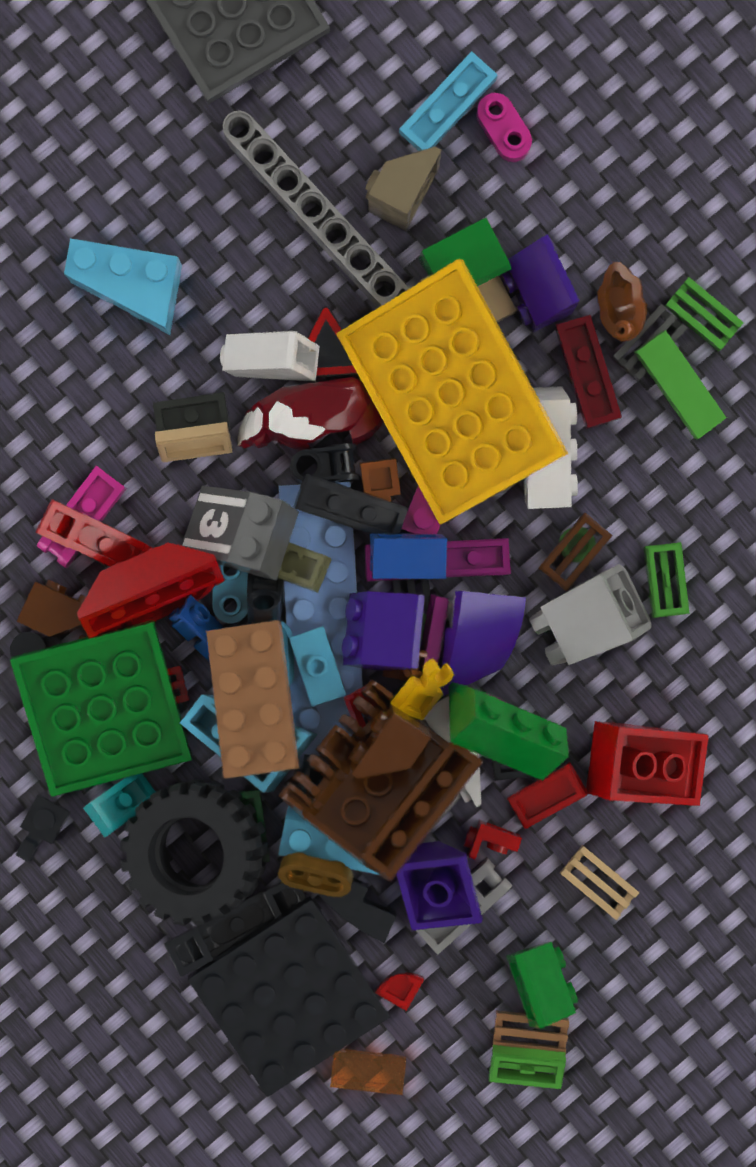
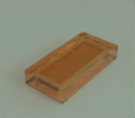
(368, 1071)

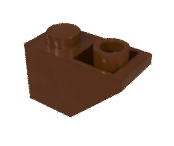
(51, 610)
(391, 746)

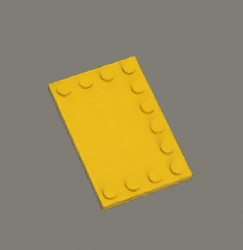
(451, 392)

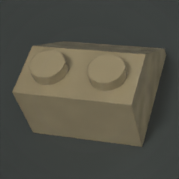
(401, 186)

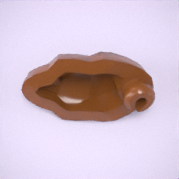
(622, 302)

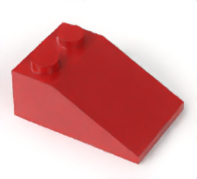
(646, 764)

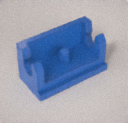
(408, 556)

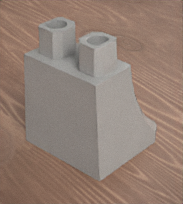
(593, 617)

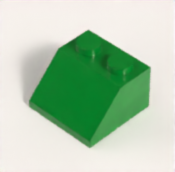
(542, 984)

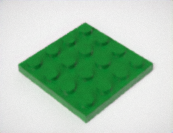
(101, 708)

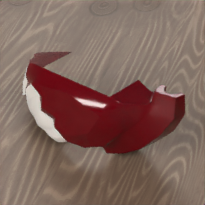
(309, 412)

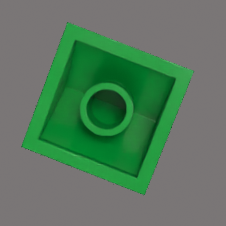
(476, 247)

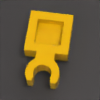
(422, 693)

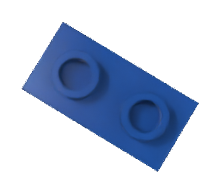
(192, 621)

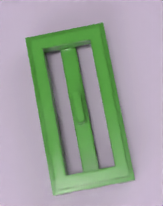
(713, 304)
(652, 580)
(527, 1062)

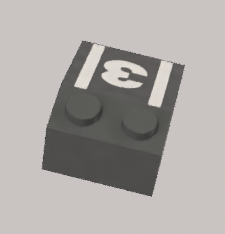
(241, 529)

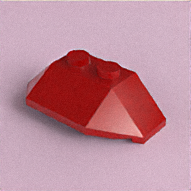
(147, 587)

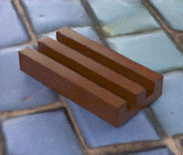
(555, 575)

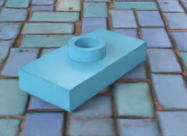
(317, 666)

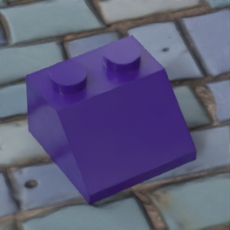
(540, 285)
(383, 630)

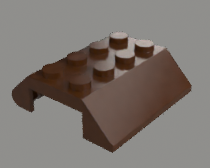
(383, 814)

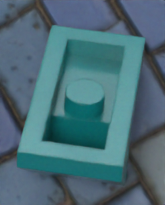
(118, 803)

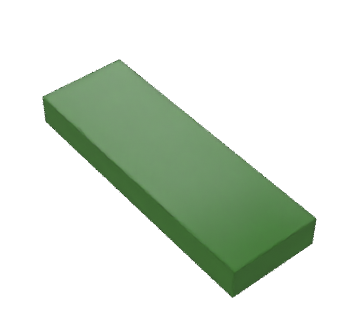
(680, 384)

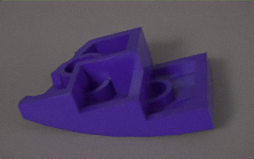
(481, 635)

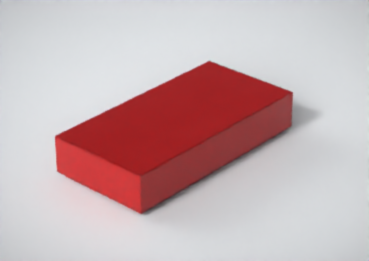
(547, 796)

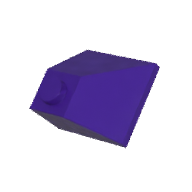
(438, 888)

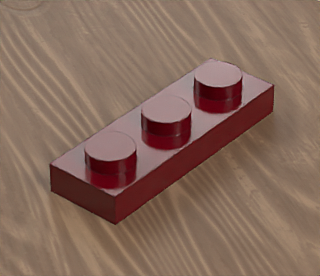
(588, 371)

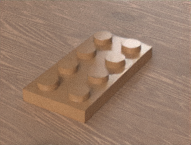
(252, 699)

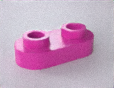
(502, 126)

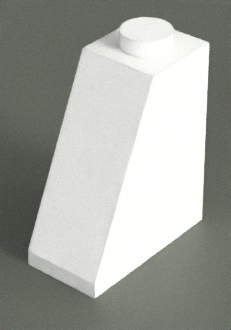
(270, 356)

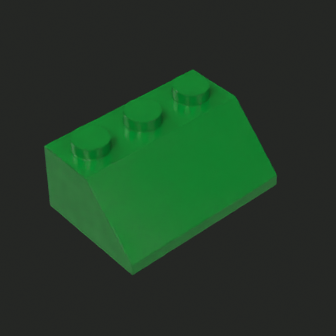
(505, 732)

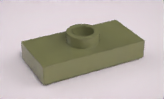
(304, 567)

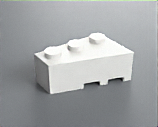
(554, 483)

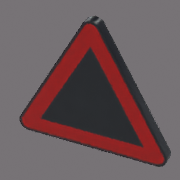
(332, 356)

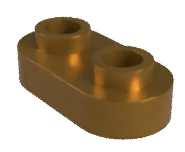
(315, 875)

